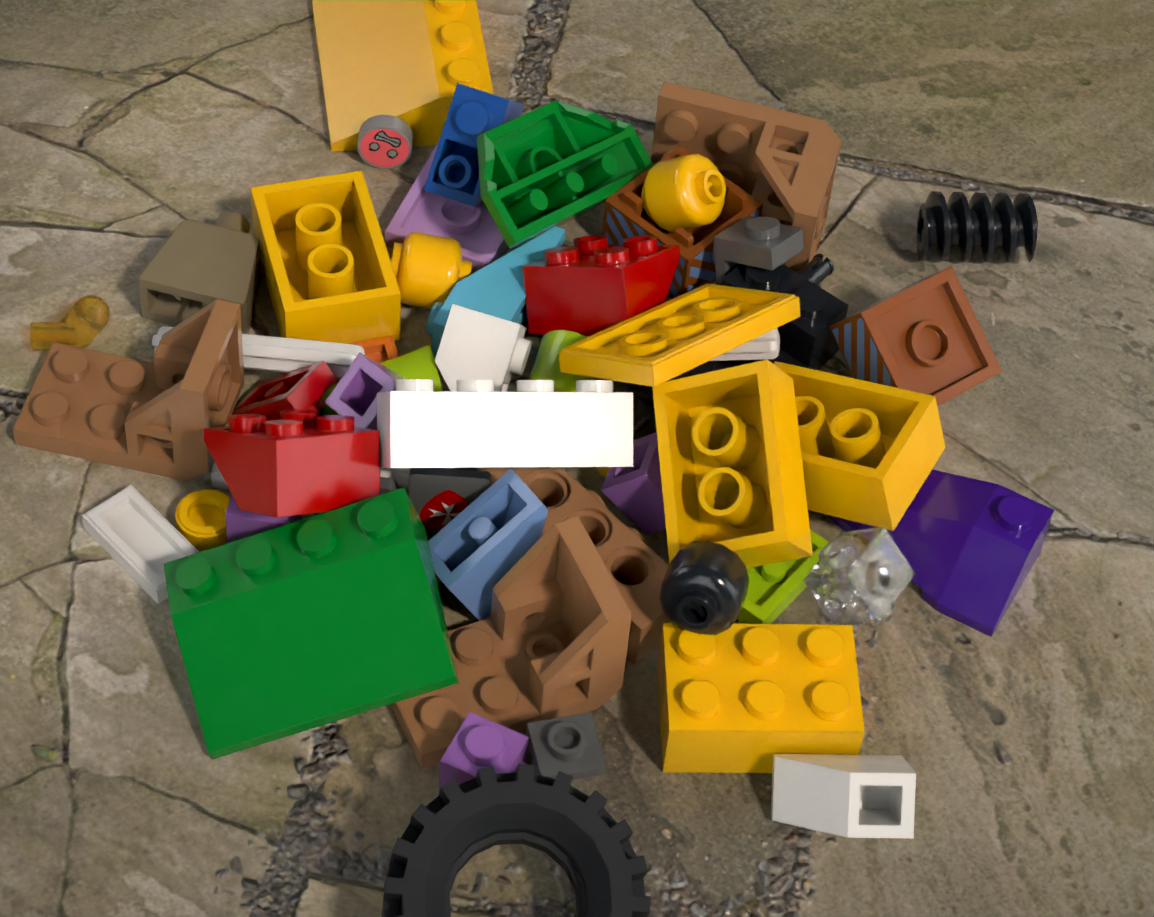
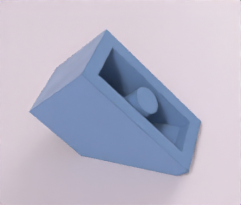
(487, 541)

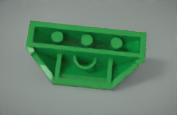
(554, 168)

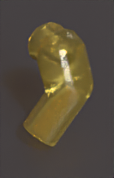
(76, 328)

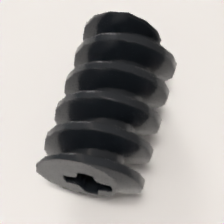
(977, 224)

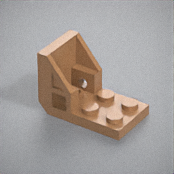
(761, 149)
(136, 409)
(543, 653)

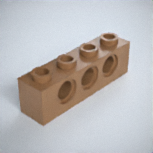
(619, 546)

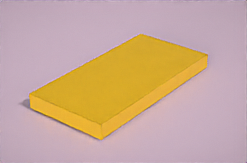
(679, 334)

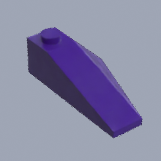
(968, 545)

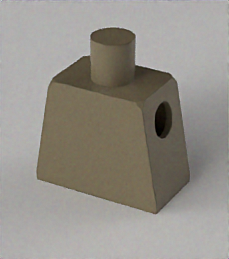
(200, 266)

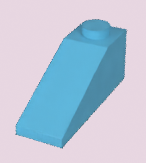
(496, 287)

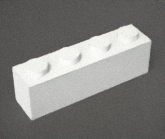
(505, 427)

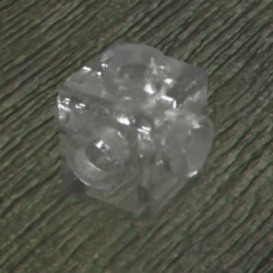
(859, 577)

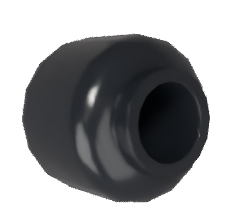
(704, 588)

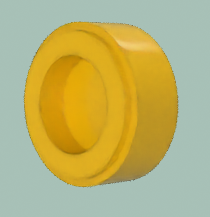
(202, 518)

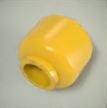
(683, 192)
(428, 268)

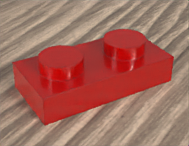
(290, 391)

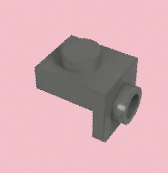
(755, 243)
(565, 746)

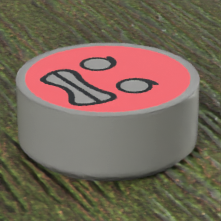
(385, 141)

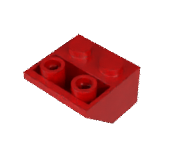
(597, 283)
(296, 462)

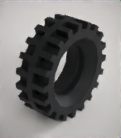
(516, 811)

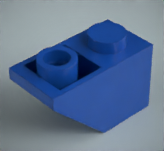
(455, 163)

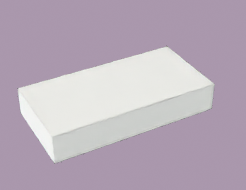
(137, 539)

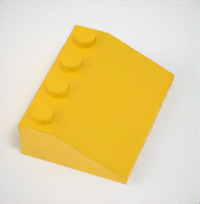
(396, 62)

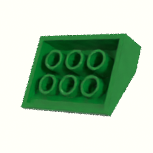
(310, 623)

